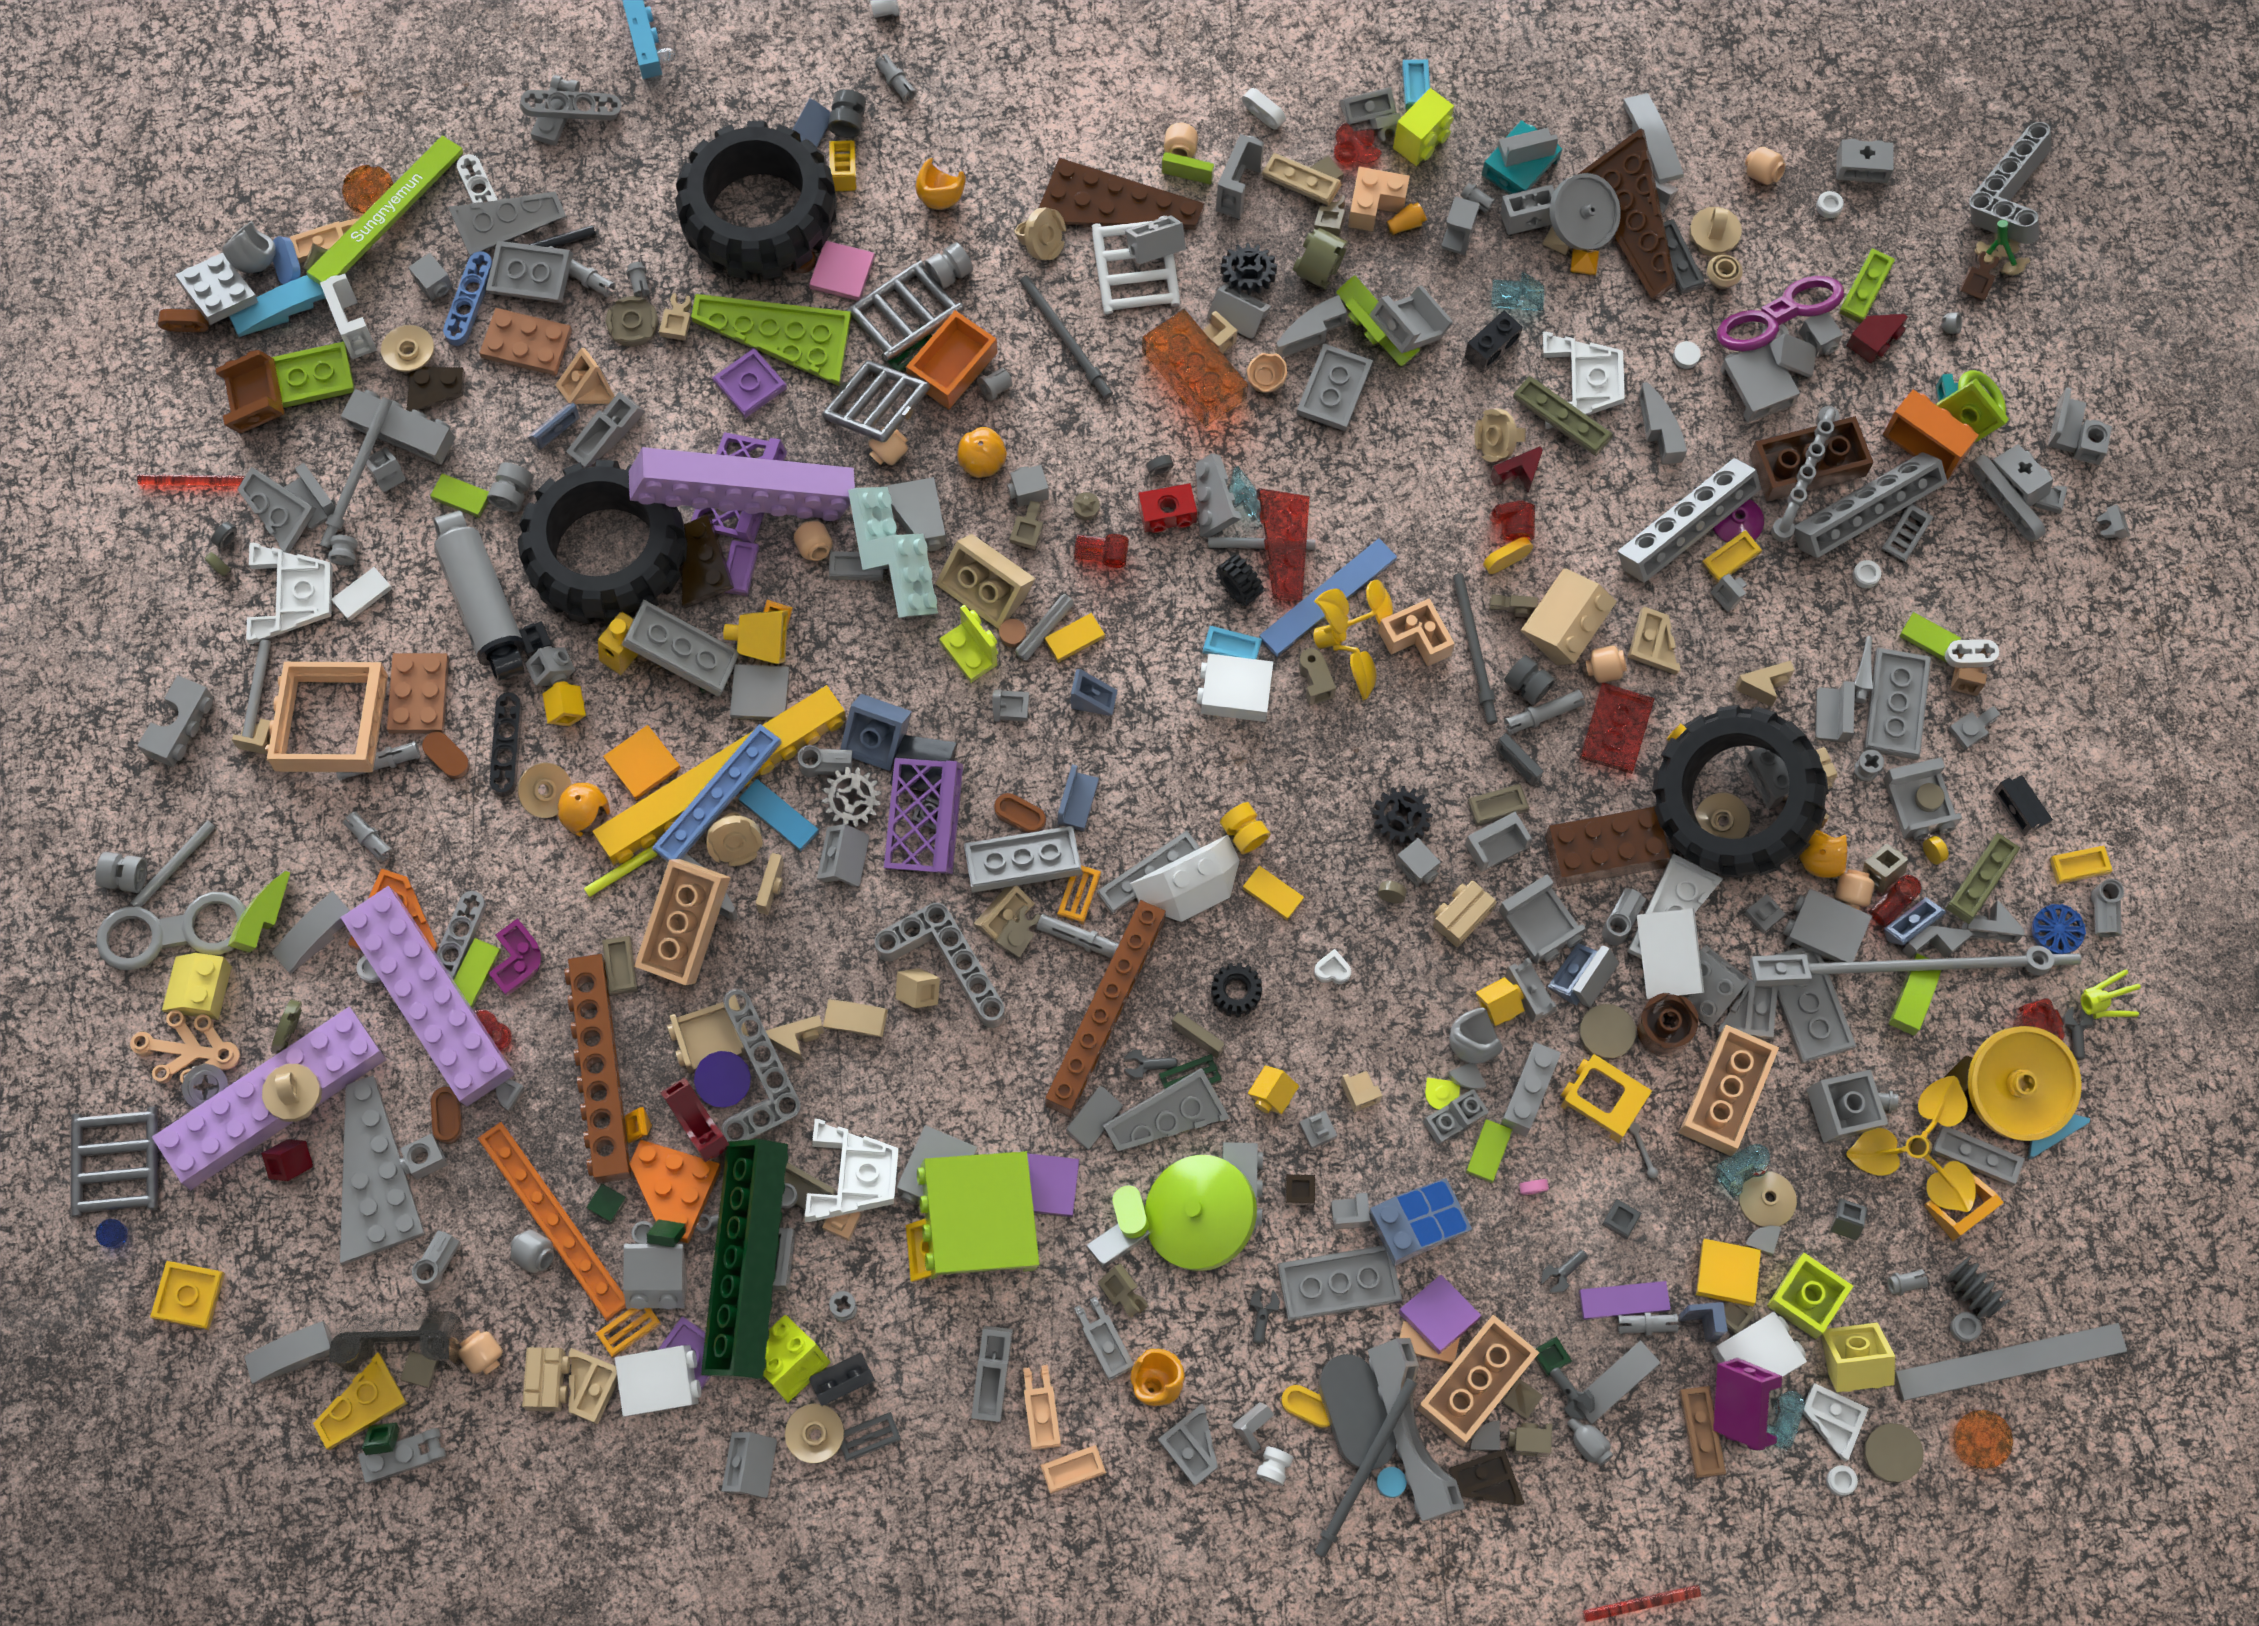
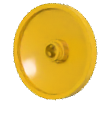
(2024, 1083)

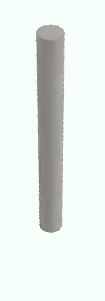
(1247, 543)
(256, 688)
(173, 864)

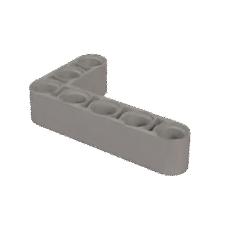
(1993, 196)
(952, 955)
(762, 1068)

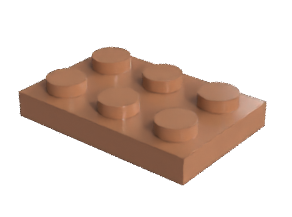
(525, 341)
(418, 693)

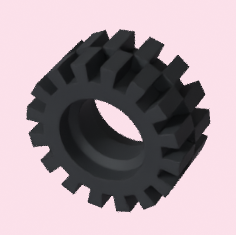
(1239, 580)
(1242, 974)

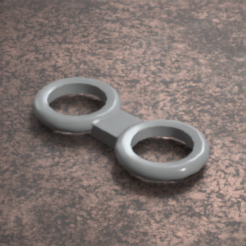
(166, 931)

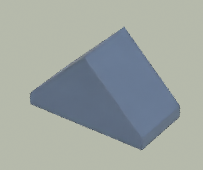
(1092, 694)

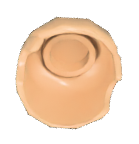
(1267, 372)

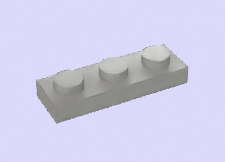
(1978, 1155)

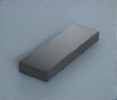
(1684, 267)

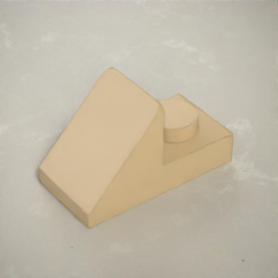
(1760, 682)
(787, 1036)

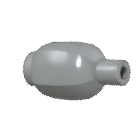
(1590, 1442)

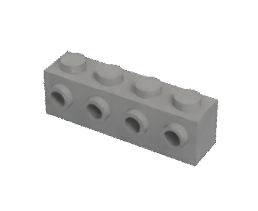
(401, 427)

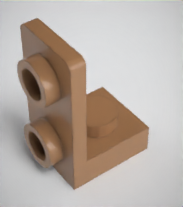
(1968, 679)

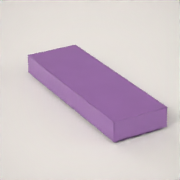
(1624, 1300)

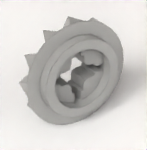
(212, 1075)

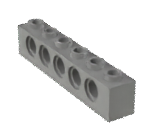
(1870, 504)
(1689, 520)

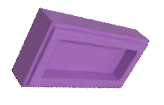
(741, 566)

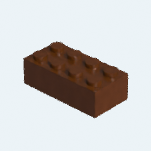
(1782, 456)
(1606, 847)

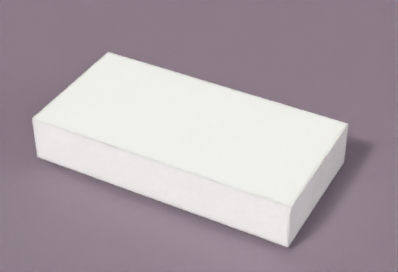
(361, 594)

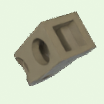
(1316, 672)

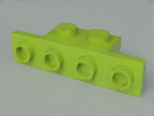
(1361, 303)

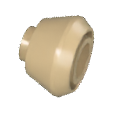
(1724, 271)

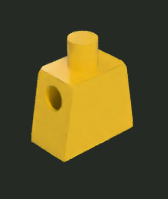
(760, 635)
(611, 643)

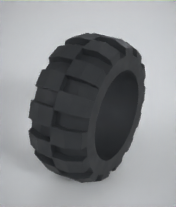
(748, 153)
(603, 596)
(1701, 742)

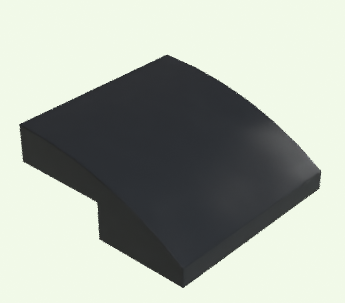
(924, 749)

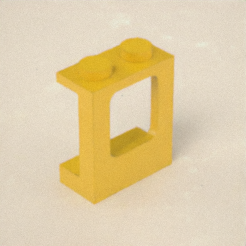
(1627, 1107)

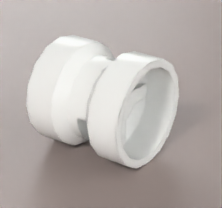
(1274, 1467)

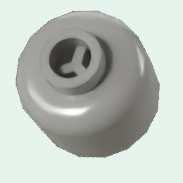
(532, 1251)

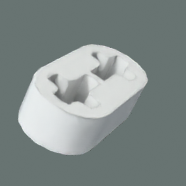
(1263, 108)
(1969, 648)

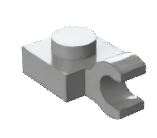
(1972, 729)

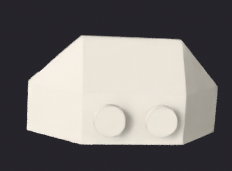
(1192, 881)

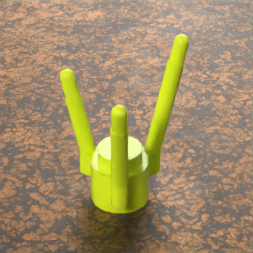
(2096, 1001)

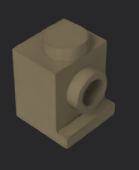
(1885, 867)
(1531, 1440)

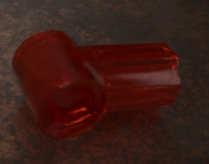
(1109, 550)
(1894, 901)

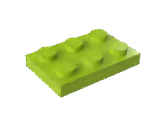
(314, 374)

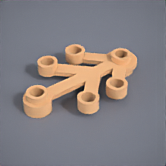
(190, 1050)

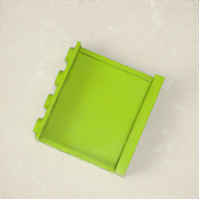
(978, 1213)

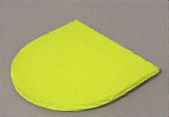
(1441, 1092)

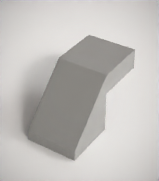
(1942, 938)

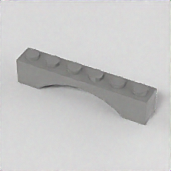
(1433, 1489)

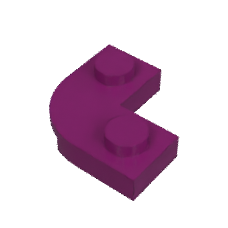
(523, 959)

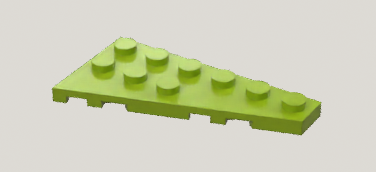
(791, 333)

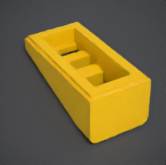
(841, 164)

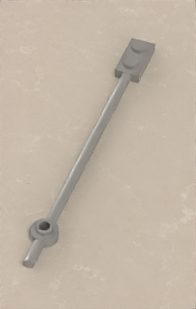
(1797, 971)

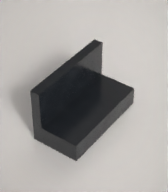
(2022, 804)

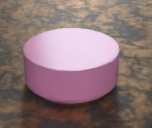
(1534, 1187)

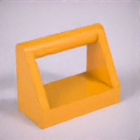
(1955, 1230)

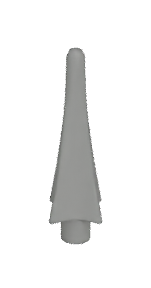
(1863, 679)

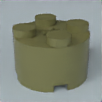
(1321, 258)

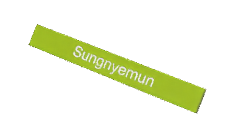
(386, 210)

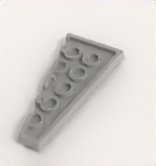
(375, 1189)

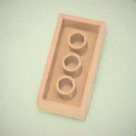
(682, 921)
(1729, 1090)
(1477, 1381)

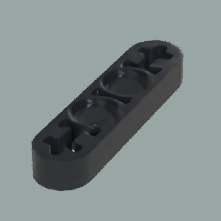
(509, 744)

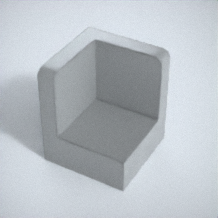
(1351, 1212)

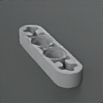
(570, 110)
(2007, 498)
(463, 943)

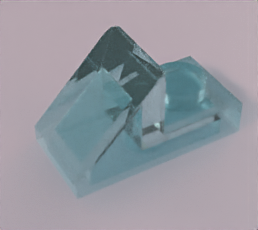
(1521, 294)
(1245, 493)

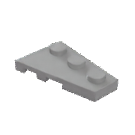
(1213, 497)
(277, 507)

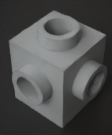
(550, 666)

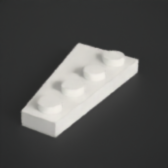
(1680, 888)

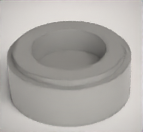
(1965, 1327)

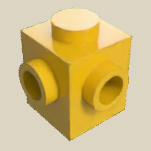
(563, 704)
(1501, 1001)
(1273, 1090)

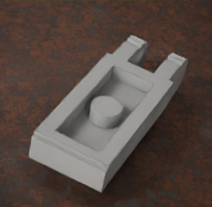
(1105, 1342)

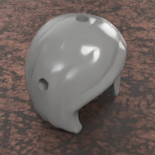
(244, 254)
(1474, 1037)

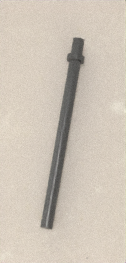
(1330, 1534)

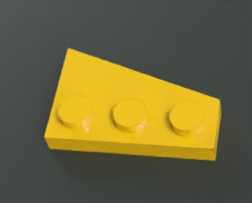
(362, 1404)

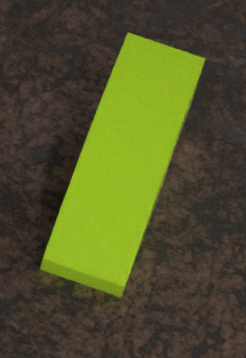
(259, 914)
(1914, 999)

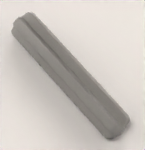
(1044, 627)

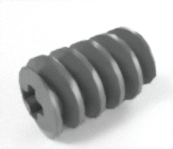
(1976, 1289)

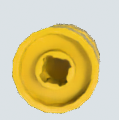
(1245, 828)

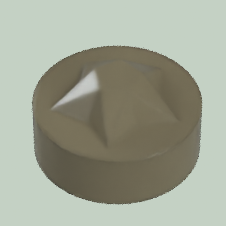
(1086, 506)

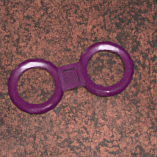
(1779, 312)

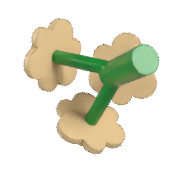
(2005, 248)

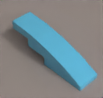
(277, 305)

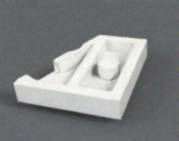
(1835, 1418)

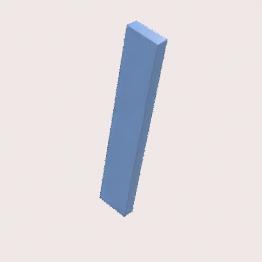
(1308, 614)
(717, 794)

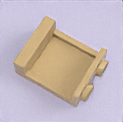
(705, 1033)

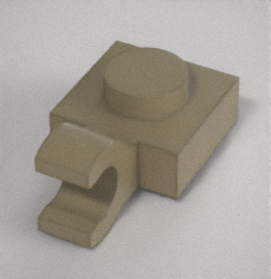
(1028, 528)
(1119, 1289)

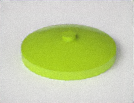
(1201, 1212)

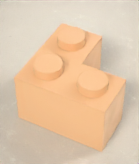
(1376, 191)
(1421, 627)

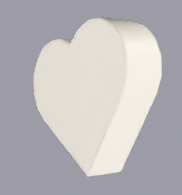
(1333, 969)

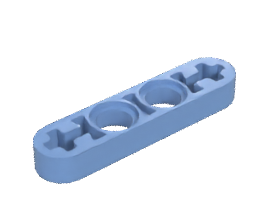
(464, 297)

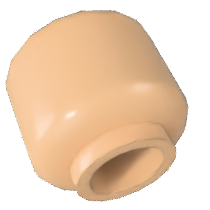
(1181, 140)
(1765, 165)
(890, 450)
(813, 540)
(1606, 664)
(1855, 889)
(480, 1352)

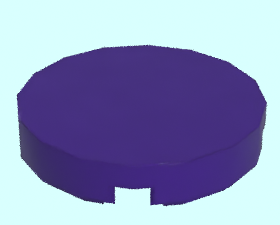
(722, 1079)

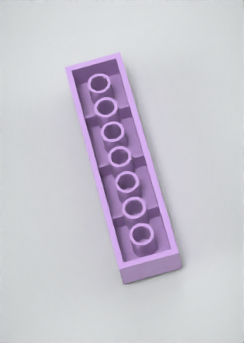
(740, 484)
(427, 996)
(237, 1117)

